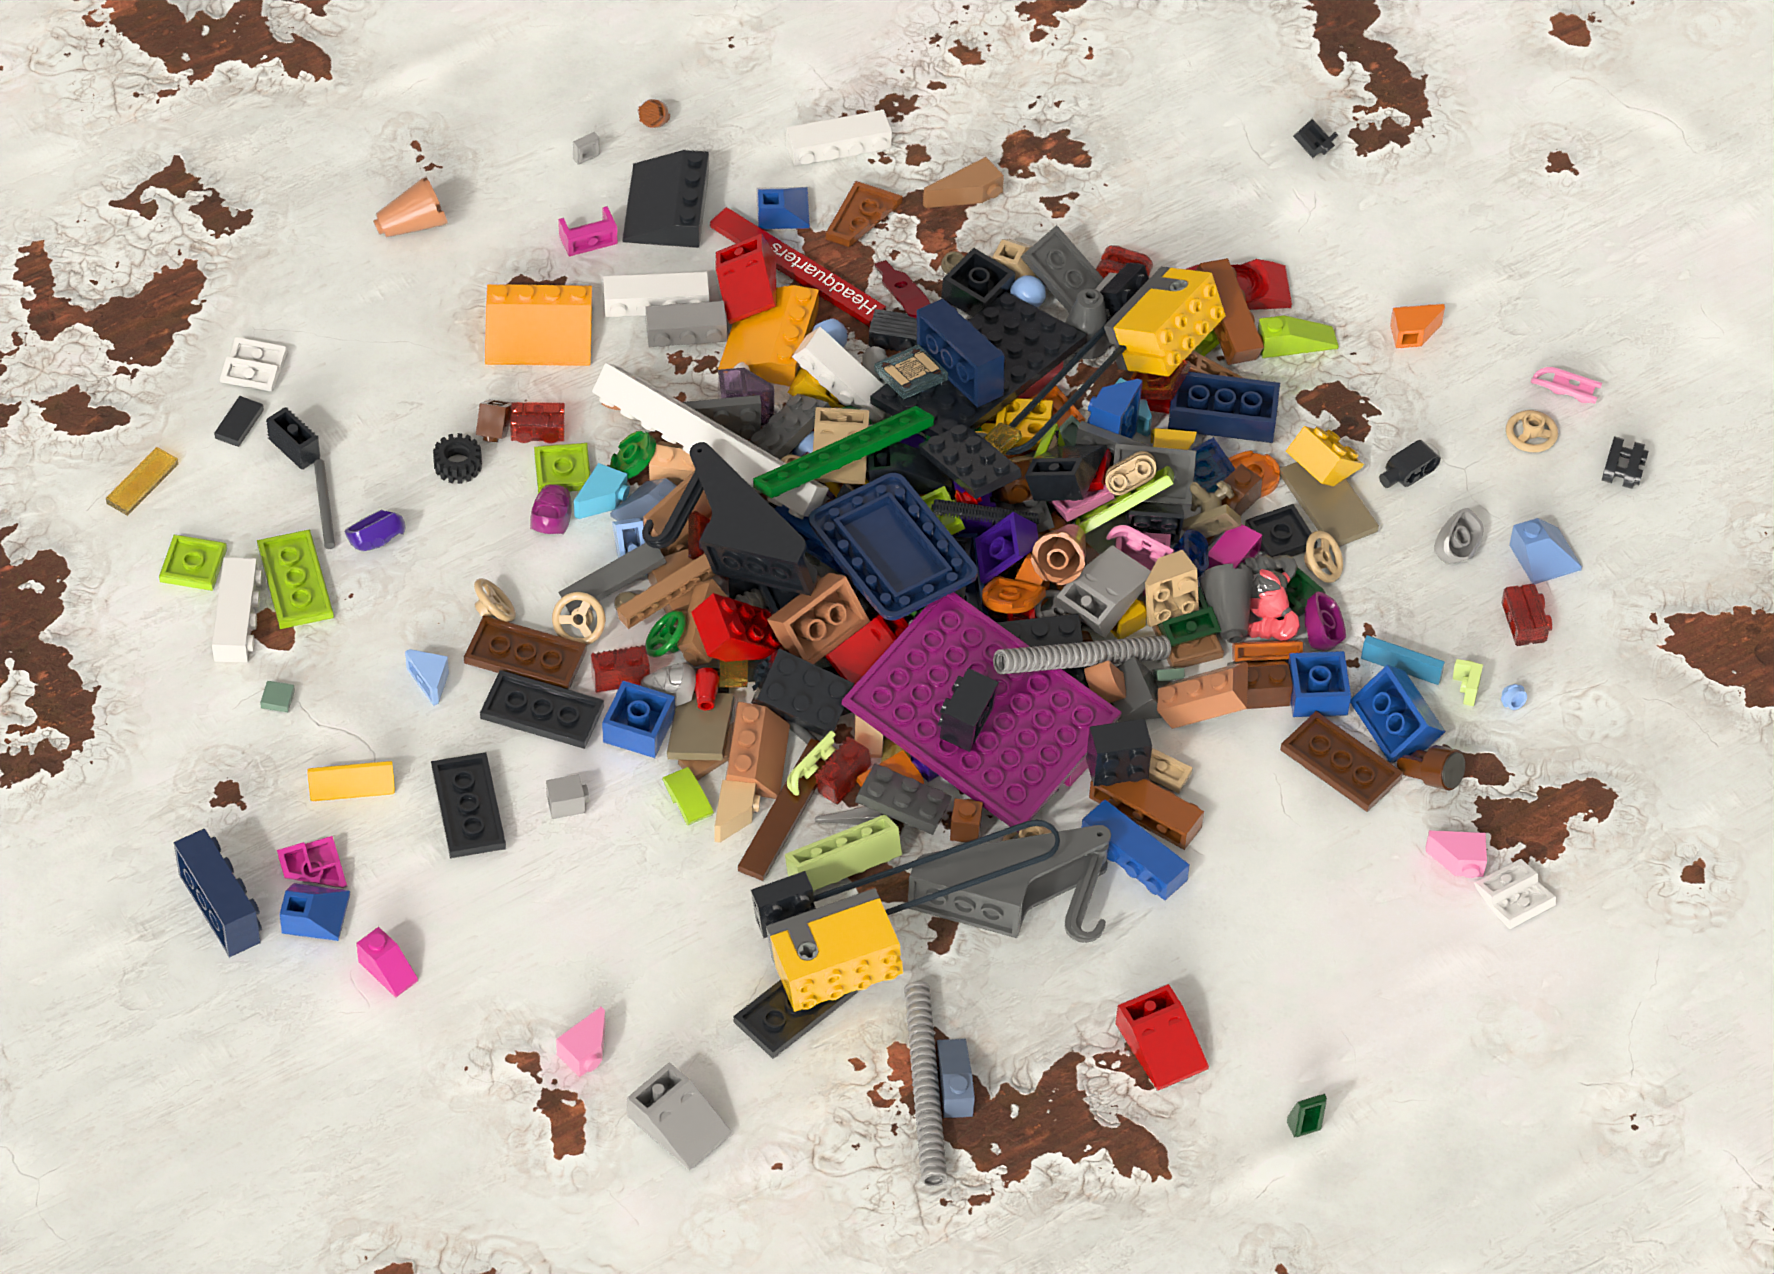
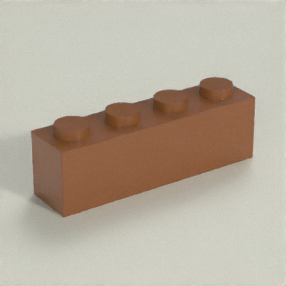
(1237, 329)
(1153, 809)

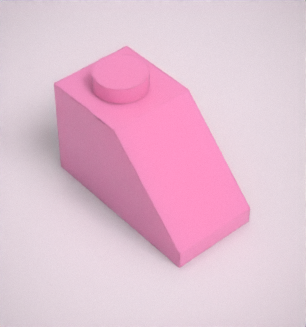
(1459, 851)
(584, 1043)

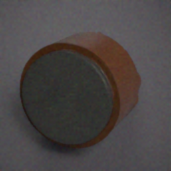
(1437, 767)

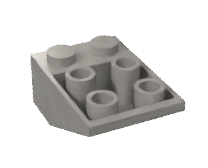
(1104, 590)
(677, 1116)

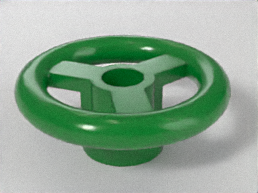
(668, 635)

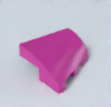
(313, 863)

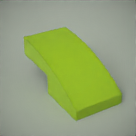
(688, 795)

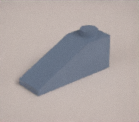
(955, 1078)

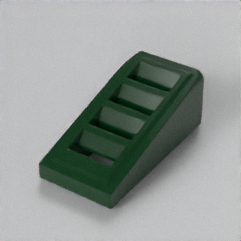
(1307, 1115)

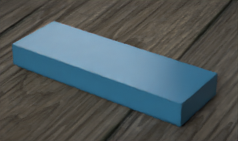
(1411, 662)

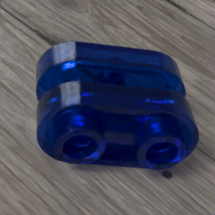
(1196, 548)

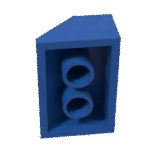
(1117, 408)
(1396, 714)

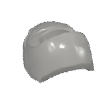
(1459, 537)
(674, 680)

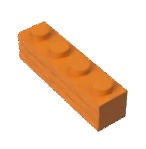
(1265, 650)

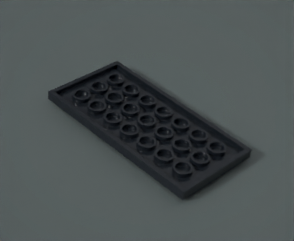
(1031, 347)

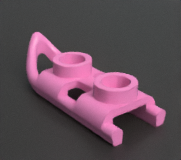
(1561, 385)
(1139, 541)

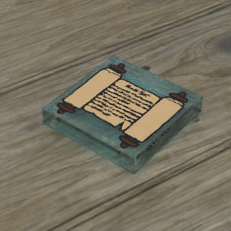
(911, 371)

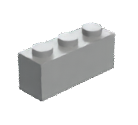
(686, 324)

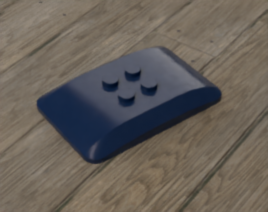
(892, 546)

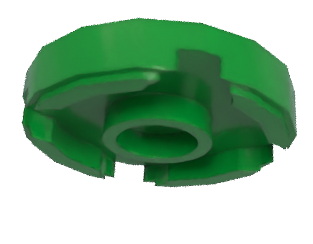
(634, 453)

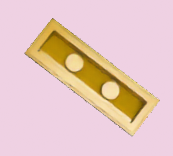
(351, 781)

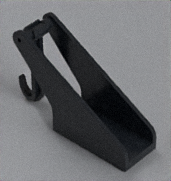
(744, 533)

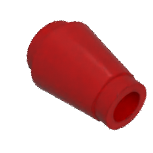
(706, 688)

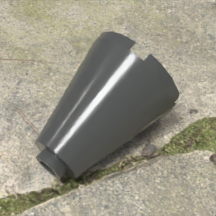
(1089, 316)
(1230, 596)

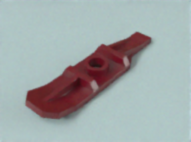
(902, 288)

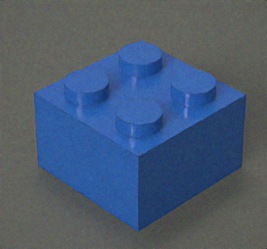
(1319, 684)
(638, 719)

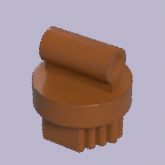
(653, 113)

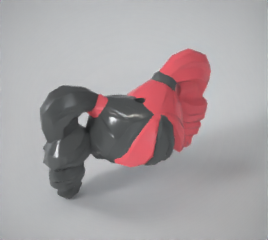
(1270, 597)

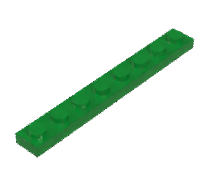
(843, 452)

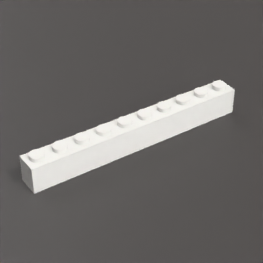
(687, 427)

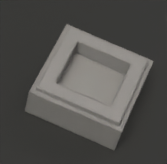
(586, 148)

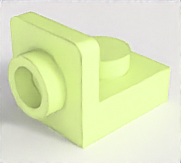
(1470, 675)

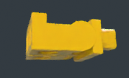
(1029, 425)

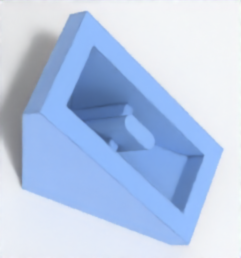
(429, 672)

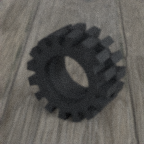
(457, 470)

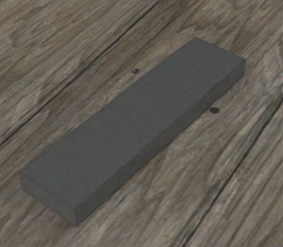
(616, 574)

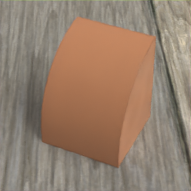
(1106, 681)

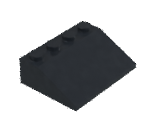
(667, 200)

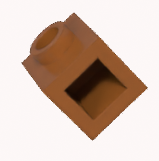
(966, 820)

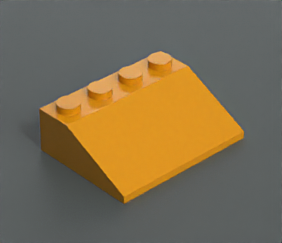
(538, 325)
(772, 336)

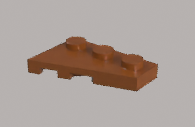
(861, 212)

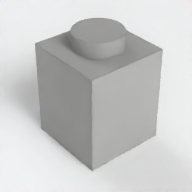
(566, 796)

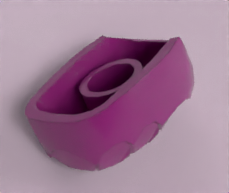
(551, 510)
(1324, 622)

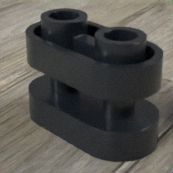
(1631, 474)

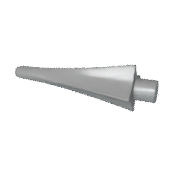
(854, 816)

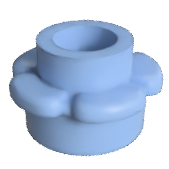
(1514, 696)

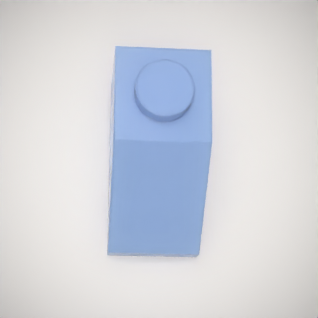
(627, 535)

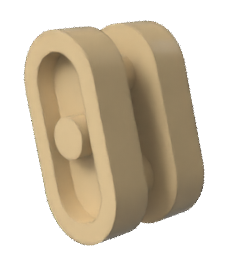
(1130, 473)

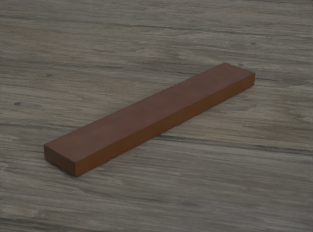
(779, 823)

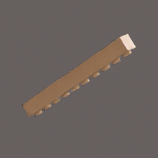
(664, 592)

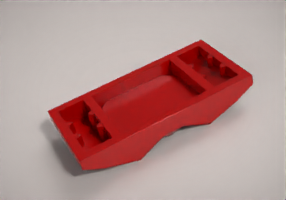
(1263, 284)

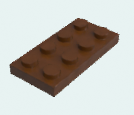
(525, 652)
(1341, 761)

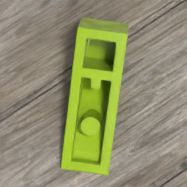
(1293, 336)

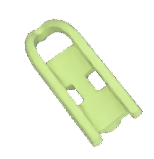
(807, 765)

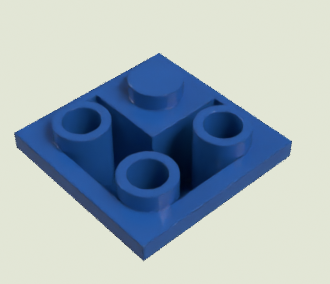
(783, 208)
(314, 911)

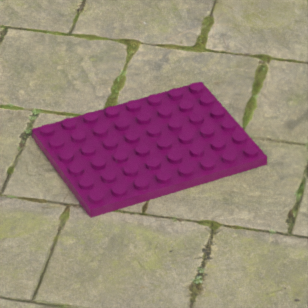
(1028, 740)

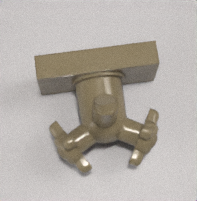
(1214, 516)

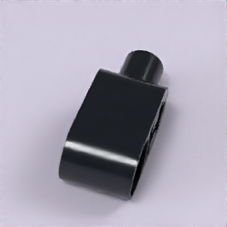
(1410, 465)

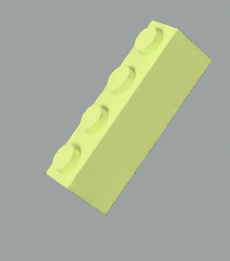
(846, 852)

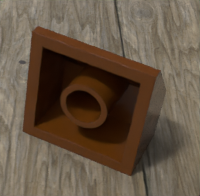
(1268, 684)

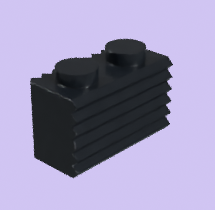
(892, 330)
(293, 438)

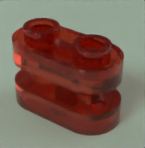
(1116, 258)

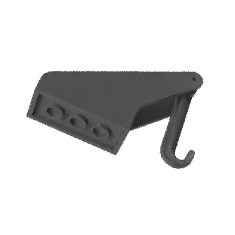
(1005, 900)

